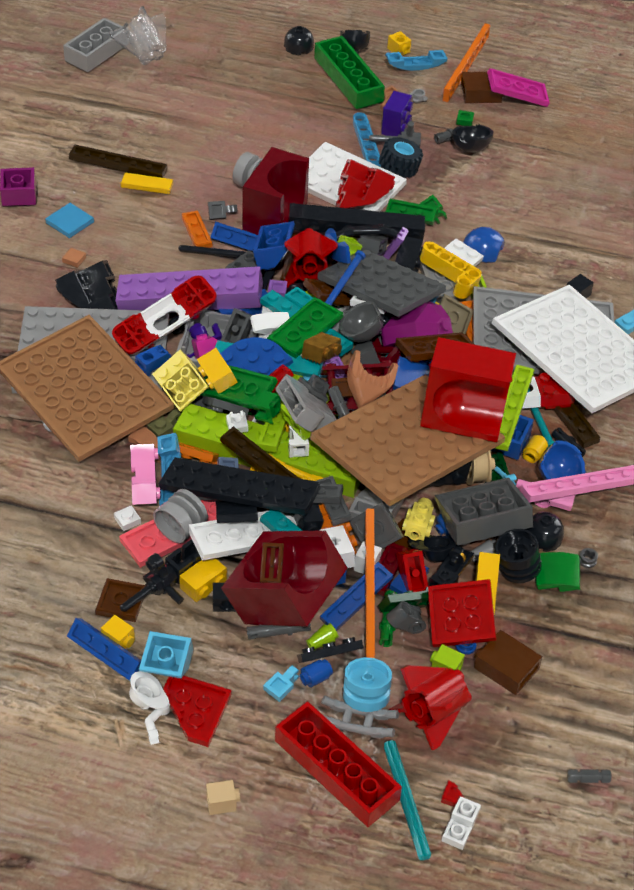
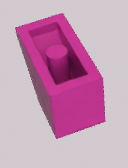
(203, 345)

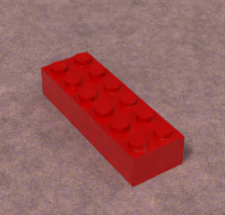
(338, 764)

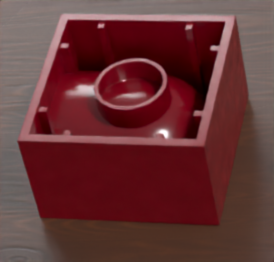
(271, 188)
(308, 577)

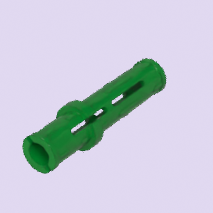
(386, 628)

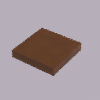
(116, 593)

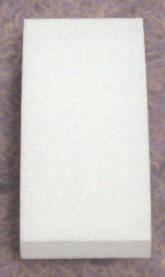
(267, 322)
(461, 823)

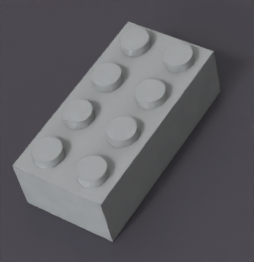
(92, 46)

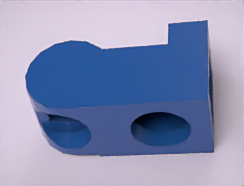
(152, 359)

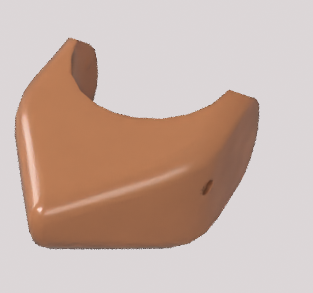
(365, 386)

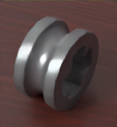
(588, 553)

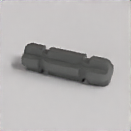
(589, 776)

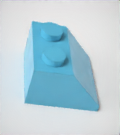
(166, 655)

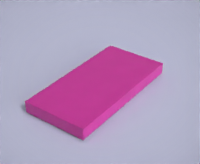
(518, 87)

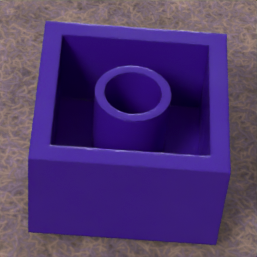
(396, 114)

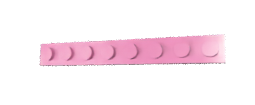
(578, 484)

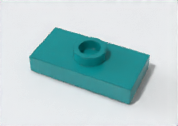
(298, 297)
(278, 522)

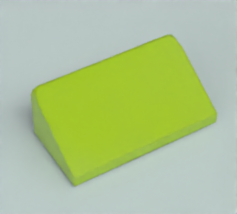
(302, 432)

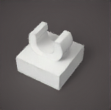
(238, 421)

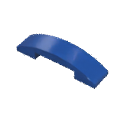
(342, 252)

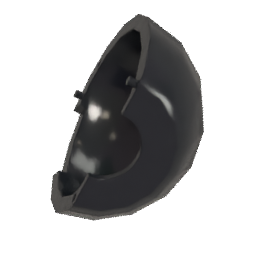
(472, 138)

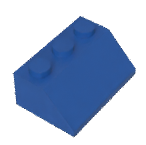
(270, 244)

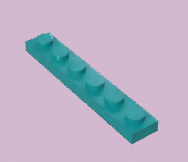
(278, 303)

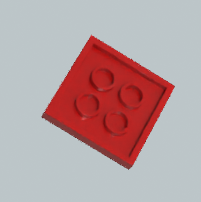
(462, 613)

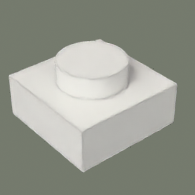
(127, 518)

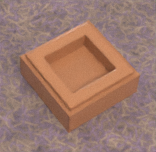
(74, 257)

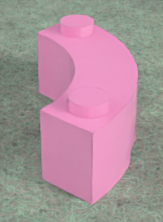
(144, 483)

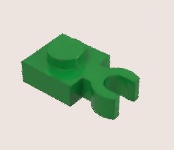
(433, 201)

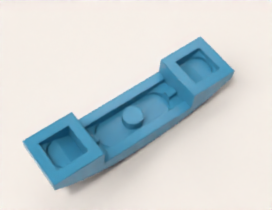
(434, 59)
(167, 449)

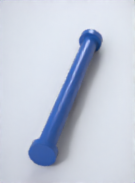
(359, 255)

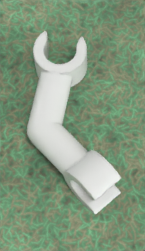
(149, 722)

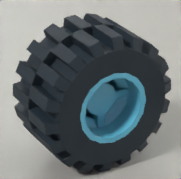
(401, 157)

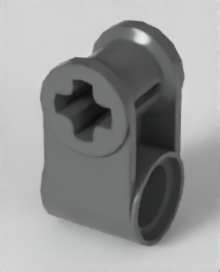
(406, 618)

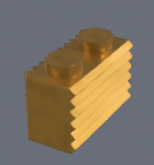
(321, 347)

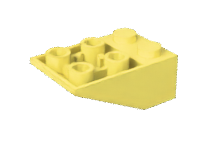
(180, 380)

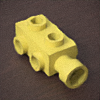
(419, 520)

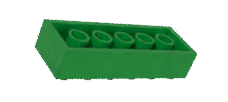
(349, 72)

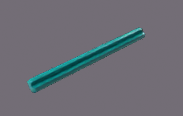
(407, 801)

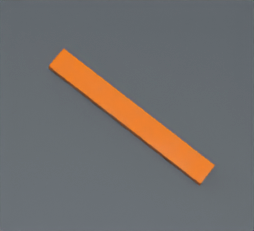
(466, 62)
(369, 585)

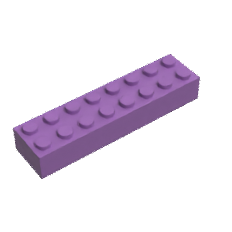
(233, 286)

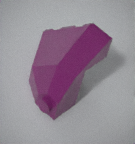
(421, 321)

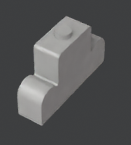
(304, 407)

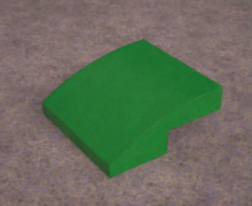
(559, 571)

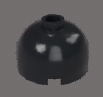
(356, 38)
(299, 40)
(548, 531)

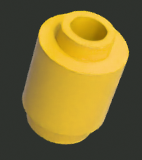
(535, 448)

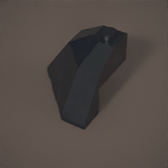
(90, 287)

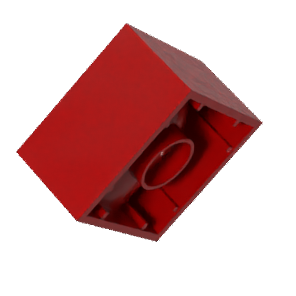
(467, 389)

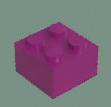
(18, 186)

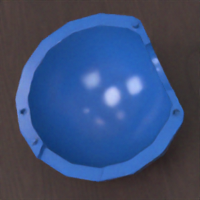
(486, 242)
(561, 460)

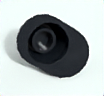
(435, 547)

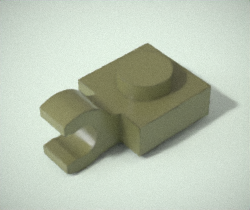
(164, 426)

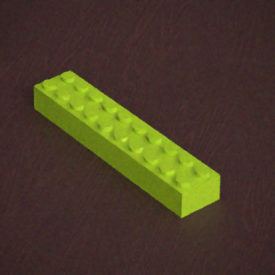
(204, 428)

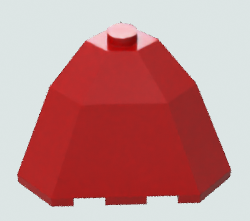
(362, 185)

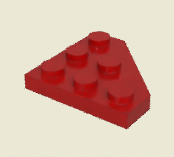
(197, 707)

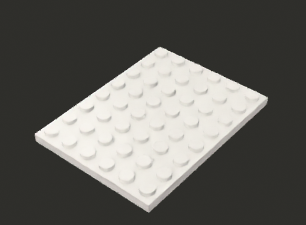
(574, 346)

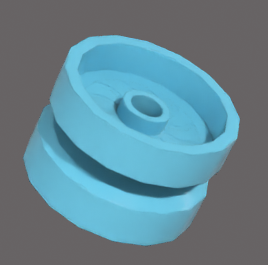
(367, 684)

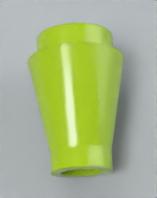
(323, 635)

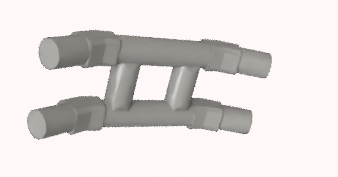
(366, 728)

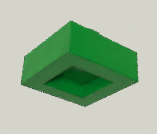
(465, 118)

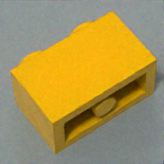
(216, 370)
(199, 579)

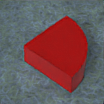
(451, 794)

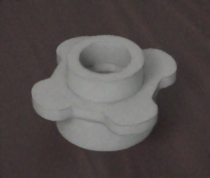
(418, 95)

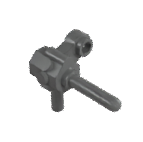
(408, 133)

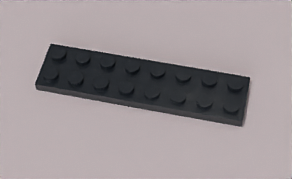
(240, 486)

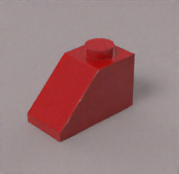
(412, 569)

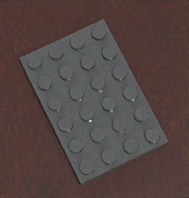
(385, 283)

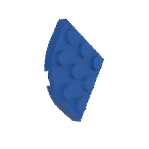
(256, 355)

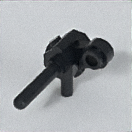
(158, 582)

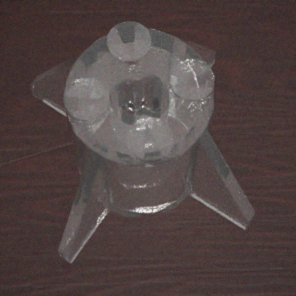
(143, 36)

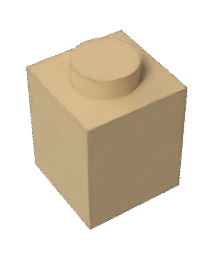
(222, 797)

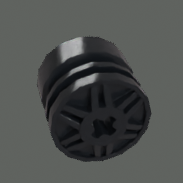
(518, 555)

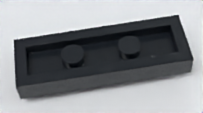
(329, 649)

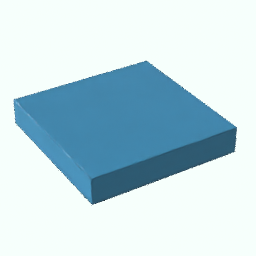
(69, 220)

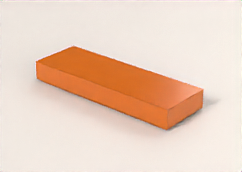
(196, 229)

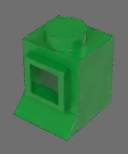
(269, 406)

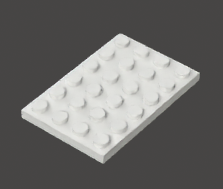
(325, 173)

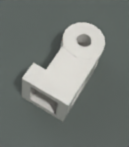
(297, 445)

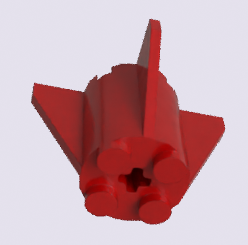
(308, 255)
(433, 699)

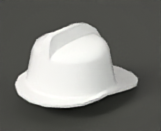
(147, 691)

